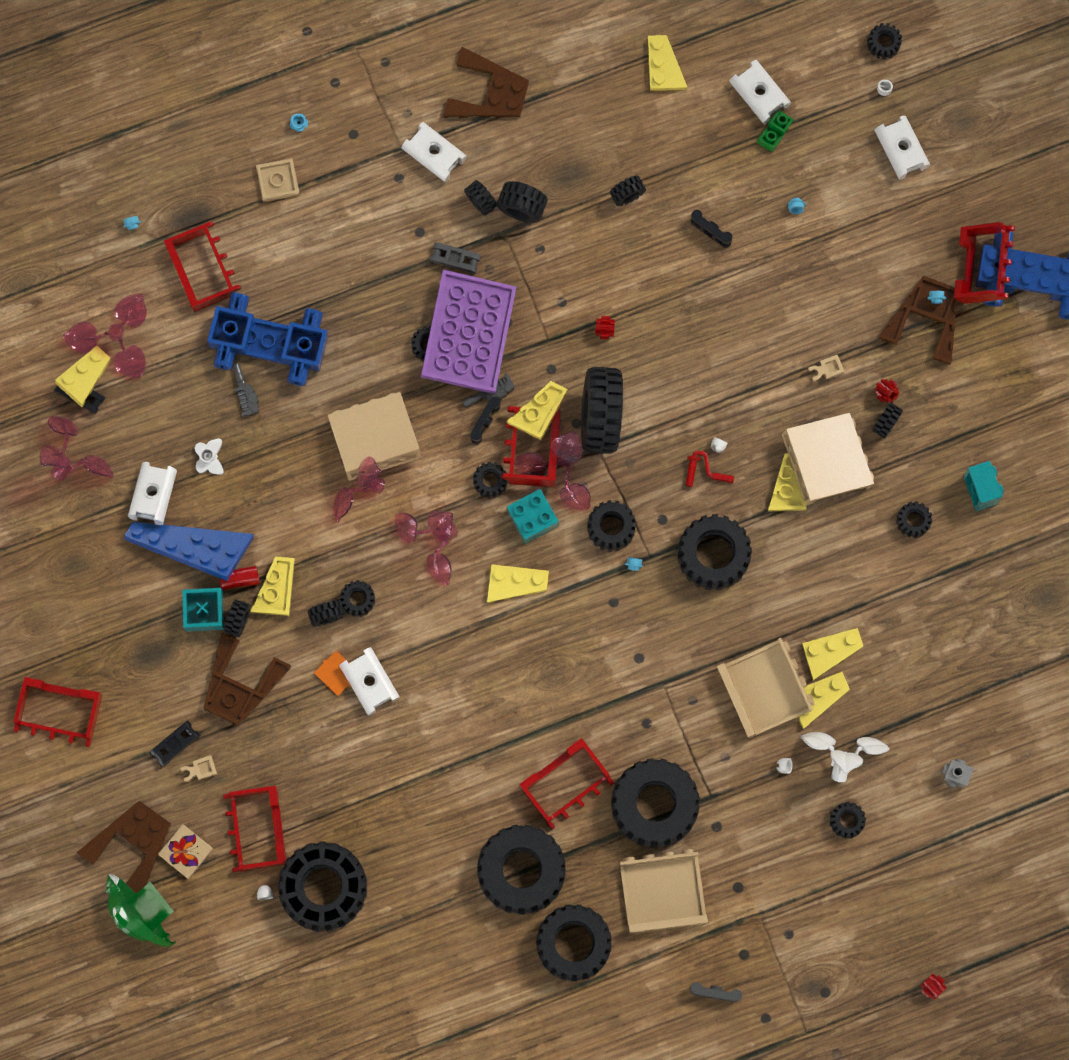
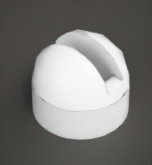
(884, 87)
(718, 445)
(785, 765)
(264, 893)

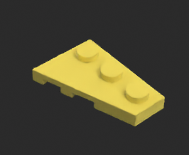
(663, 66)
(83, 375)
(538, 413)
(787, 491)
(515, 581)
(276, 591)
(830, 650)
(824, 694)

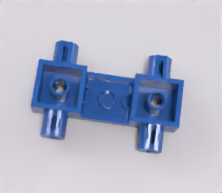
(1027, 272)
(267, 339)

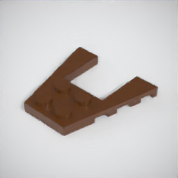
(504, 95)
(919, 304)
(232, 699)
(143, 830)

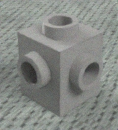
(963, 777)

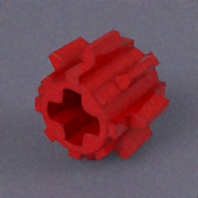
(605, 327)
(886, 391)
(933, 986)

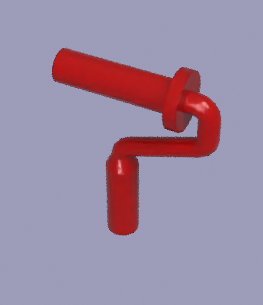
(692, 468)

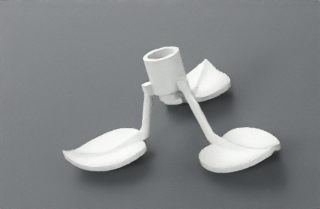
(843, 761)

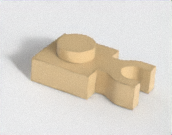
(828, 367)
(202, 768)

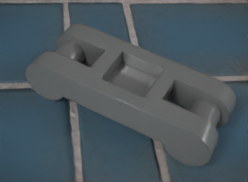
(455, 257)
(715, 992)

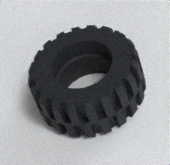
(722, 528)
(567, 969)

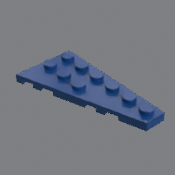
(202, 549)

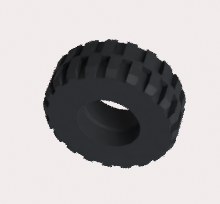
(602, 410)
(663, 774)
(500, 848)
(315, 857)

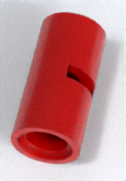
(241, 578)

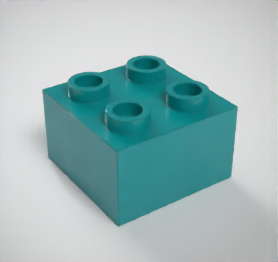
(983, 485)
(532, 516)
(203, 609)

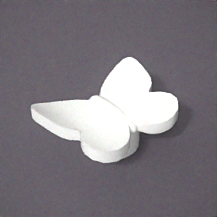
(208, 457)

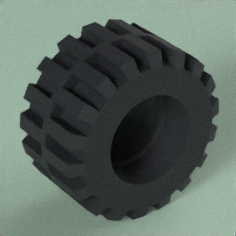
(522, 202)
(616, 510)

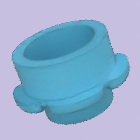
(298, 127)
(796, 206)
(131, 223)
(936, 297)
(634, 563)

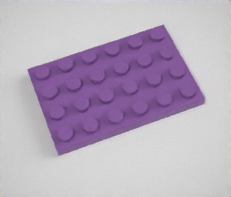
(468, 331)

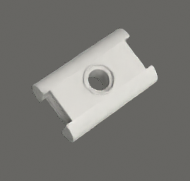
(755, 79)
(902, 160)
(439, 164)
(154, 506)
(380, 691)

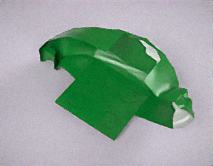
(138, 913)

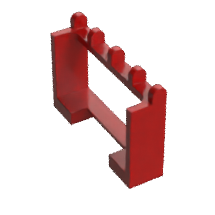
(186, 236)
(968, 241)
(531, 480)
(41, 685)
(536, 777)
(280, 847)

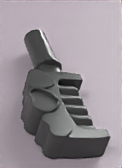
(504, 387)
(247, 395)

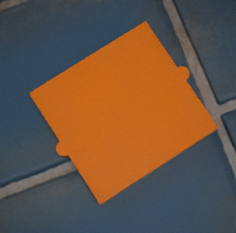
(332, 675)

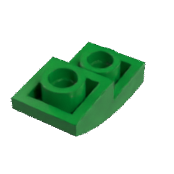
(775, 131)

